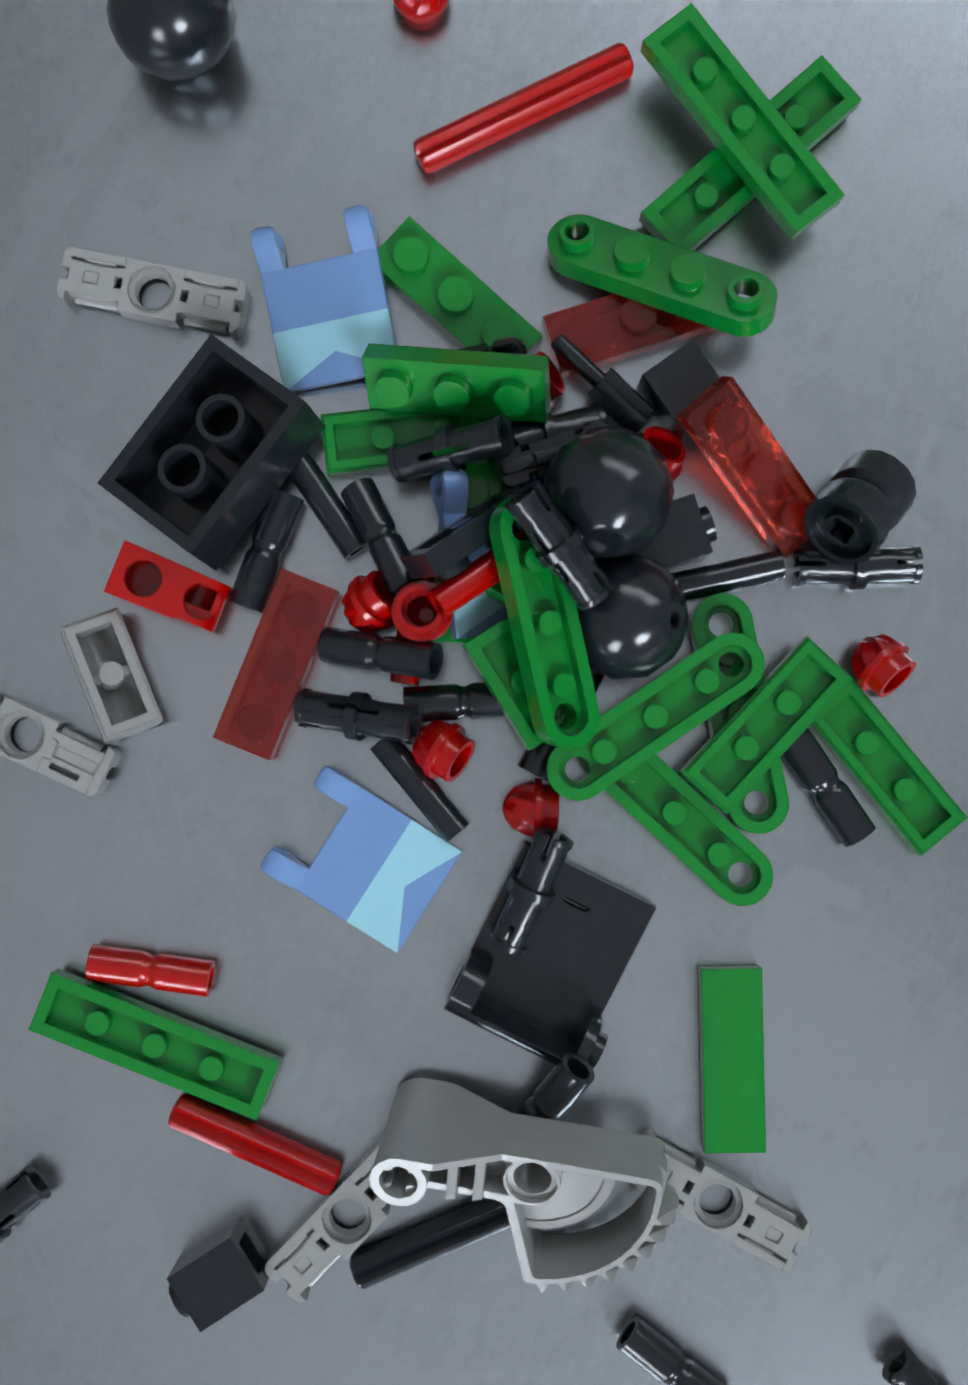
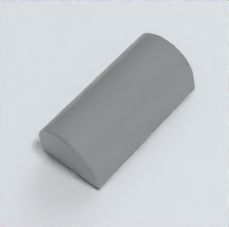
(111, 675)

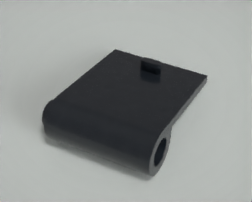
(560, 986)

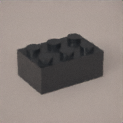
(213, 452)

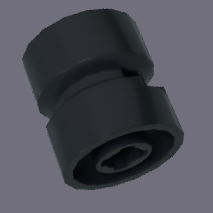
(860, 506)

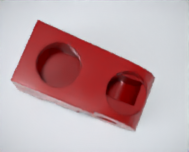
(167, 587)

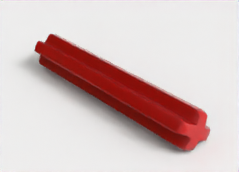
(523, 108)

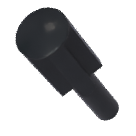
(608, 388)

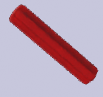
(255, 1144)

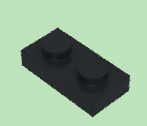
(448, 550)

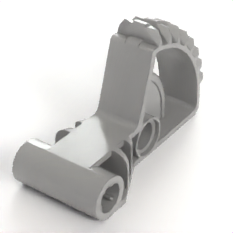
(537, 1168)

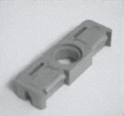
(115, 283)
(60, 751)
(749, 1222)
(317, 1238)

